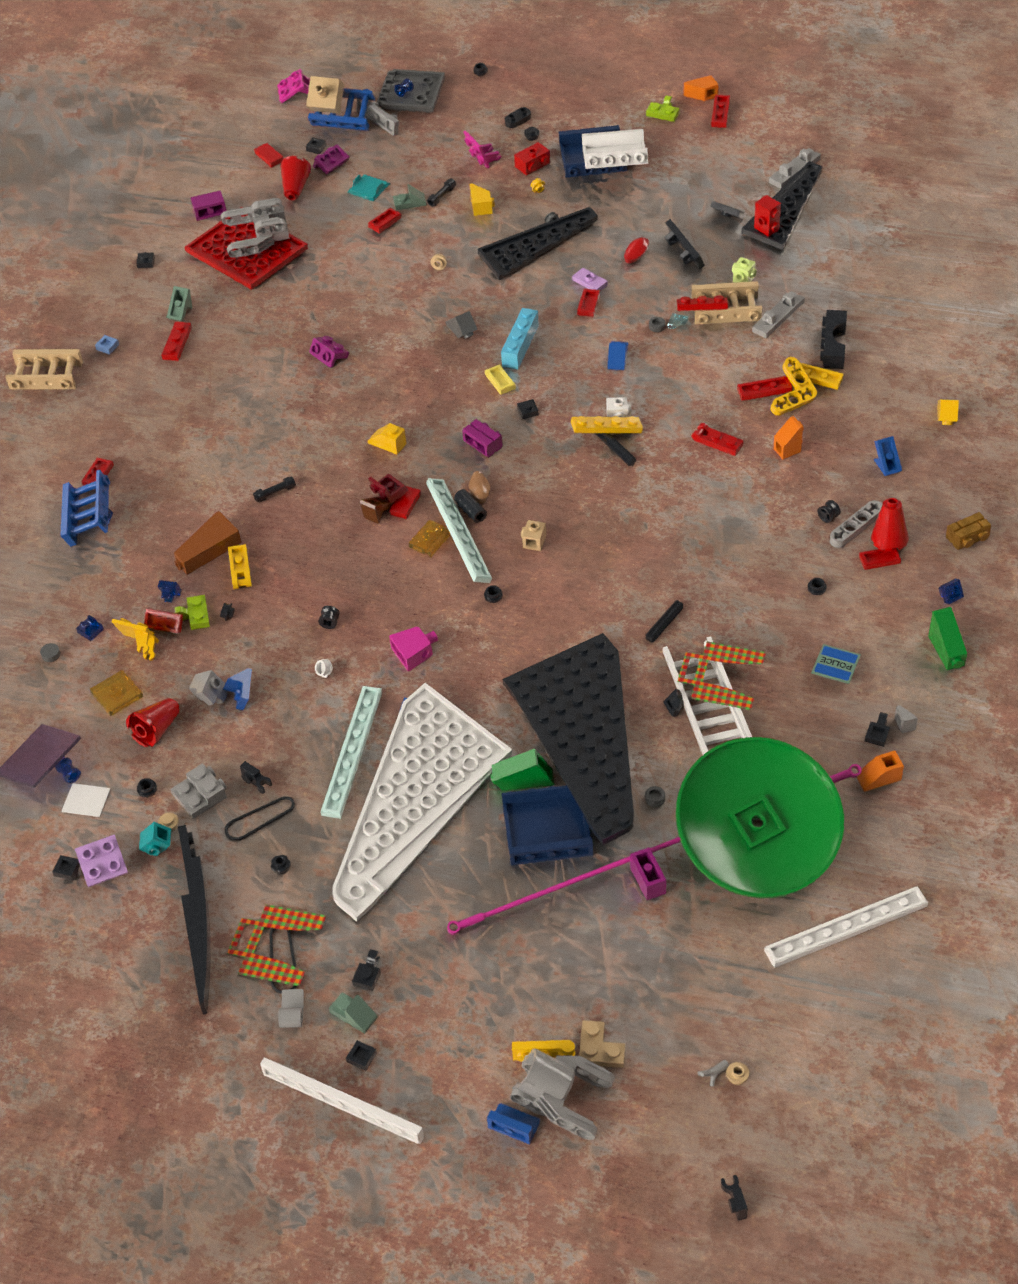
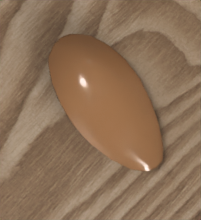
(479, 487)

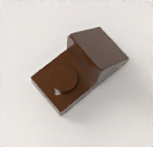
(373, 508)

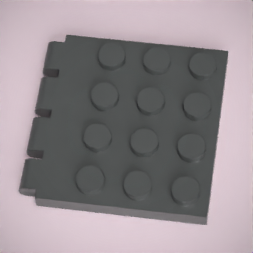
(423, 96)

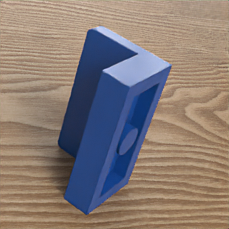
(513, 1123)

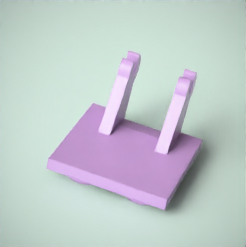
(101, 861)

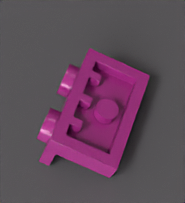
(331, 159)

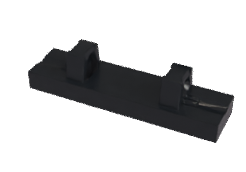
(690, 253)

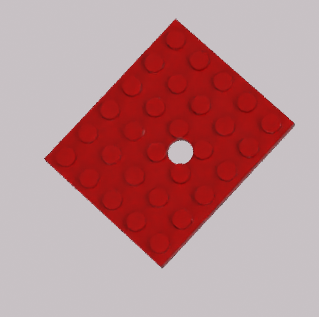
(248, 269)

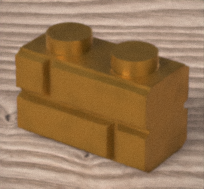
(968, 531)

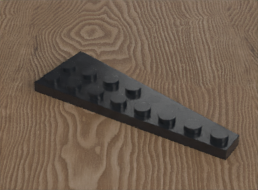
(793, 199)
(519, 249)

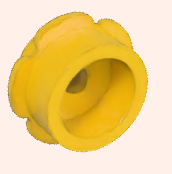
(538, 185)

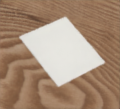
(85, 800)

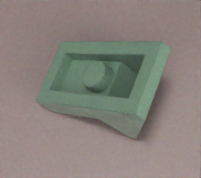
(412, 199)
(179, 303)
(353, 1011)

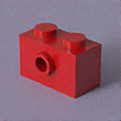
(532, 158)
(767, 215)

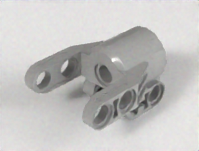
(268, 222)
(549, 1083)

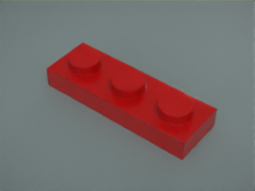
(720, 111)
(702, 303)
(176, 341)
(764, 388)

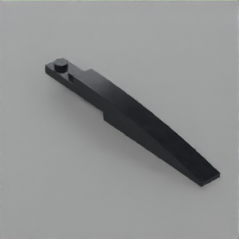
(197, 917)

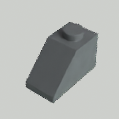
(462, 325)

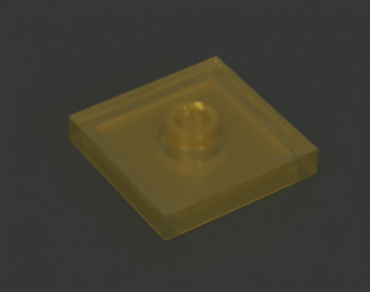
(116, 692)

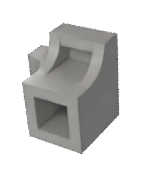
(208, 688)

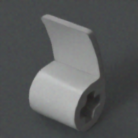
(291, 1011)

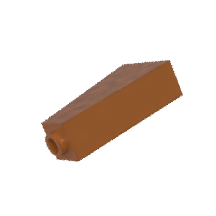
(207, 543)

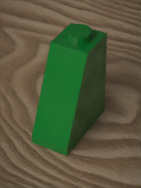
(947, 639)
(522, 772)

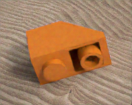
(701, 88)
(789, 438)
(881, 771)

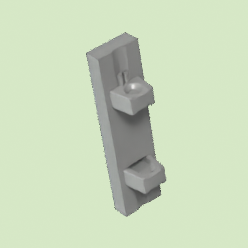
(380, 117)
(789, 170)
(778, 314)

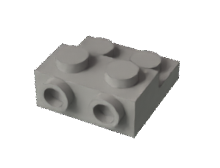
(199, 790)

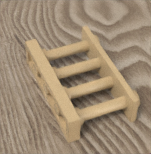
(733, 292)
(40, 358)

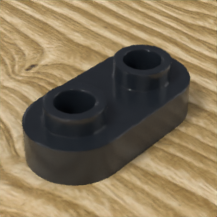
(517, 117)

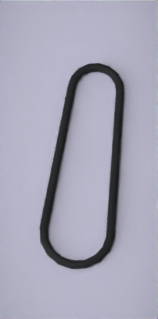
(255, 810)
(271, 955)

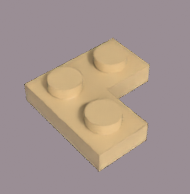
(597, 1051)

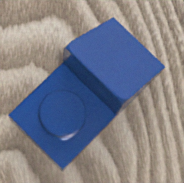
(617, 355)
(888, 457)
(240, 686)

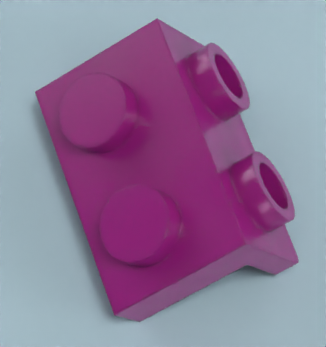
(327, 350)

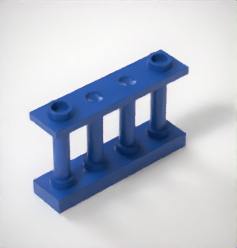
(346, 121)
(71, 505)

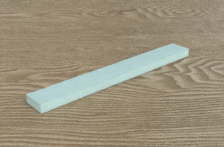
(459, 531)
(351, 752)

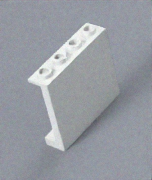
(614, 148)

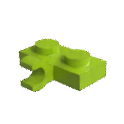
(663, 111)
(196, 612)

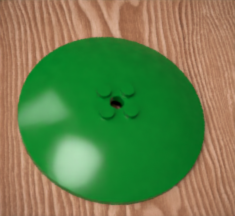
(766, 782)

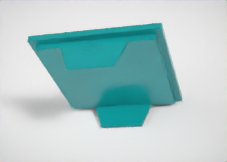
(368, 187)

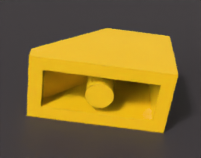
(481, 200)
(948, 411)
(390, 438)

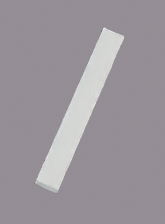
(845, 926)
(342, 1101)

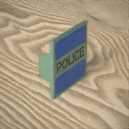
(836, 664)

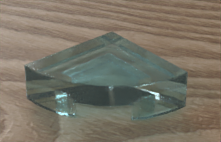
(677, 320)

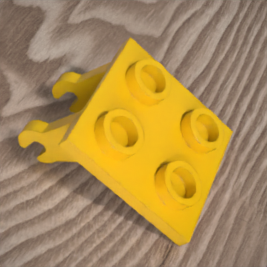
(144, 637)

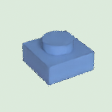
(107, 344)

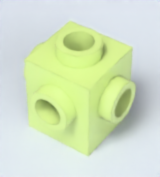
(744, 270)

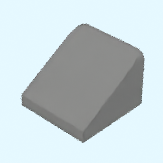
(905, 720)

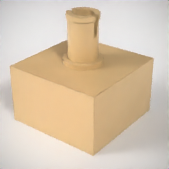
(325, 94)

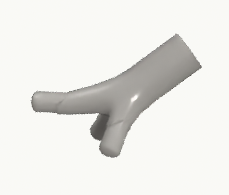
(714, 1071)

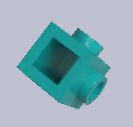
(155, 839)

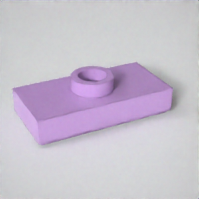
(589, 280)

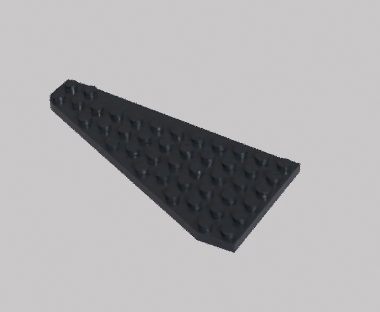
(580, 721)

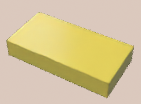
(500, 379)

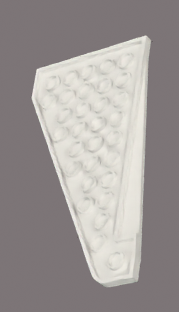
(422, 781)

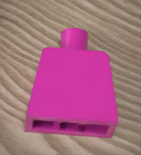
(412, 646)

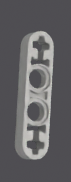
(854, 522)

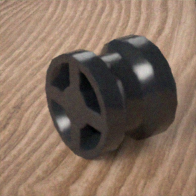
(829, 511)
(329, 617)

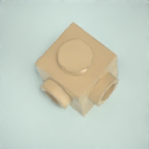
(533, 535)

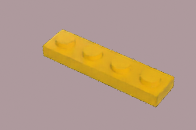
(606, 424)

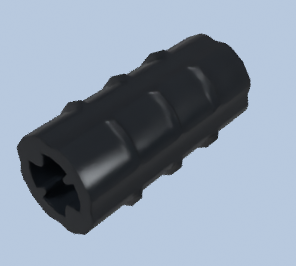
(470, 506)

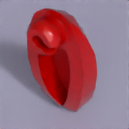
(636, 250)

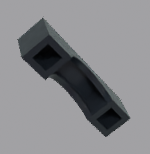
(835, 326)

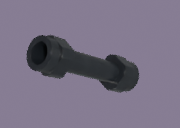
(434, 198)
(288, 482)

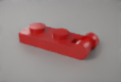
(717, 439)

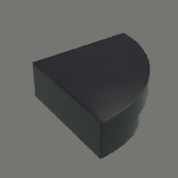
(674, 702)

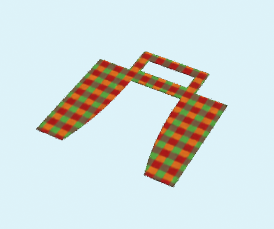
(714, 693)
(269, 968)

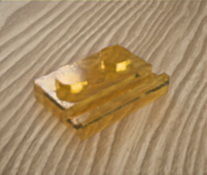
(429, 538)

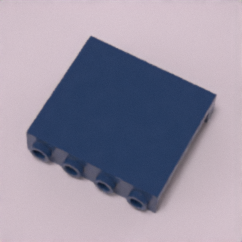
(572, 152)
(545, 826)

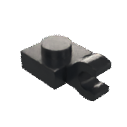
(878, 732)
(252, 775)
(368, 973)
(737, 1202)

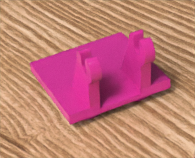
(291, 85)
(481, 152)

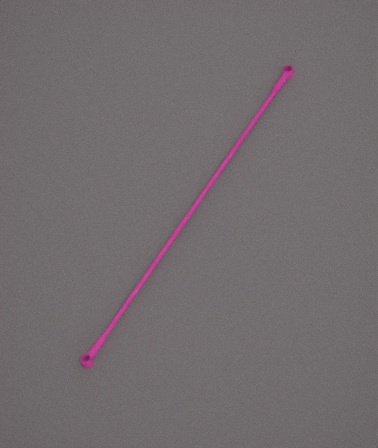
(481, 916)

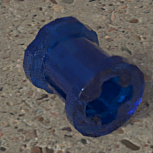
(403, 86)
(69, 772)

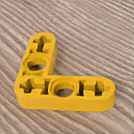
(800, 389)

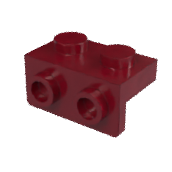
(388, 488)

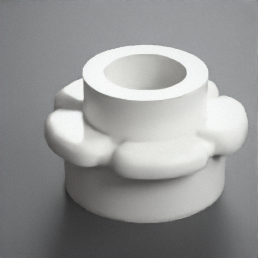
(323, 668)

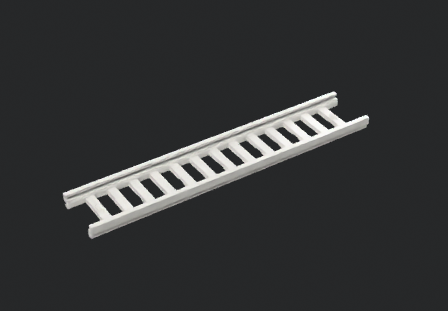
(735, 716)

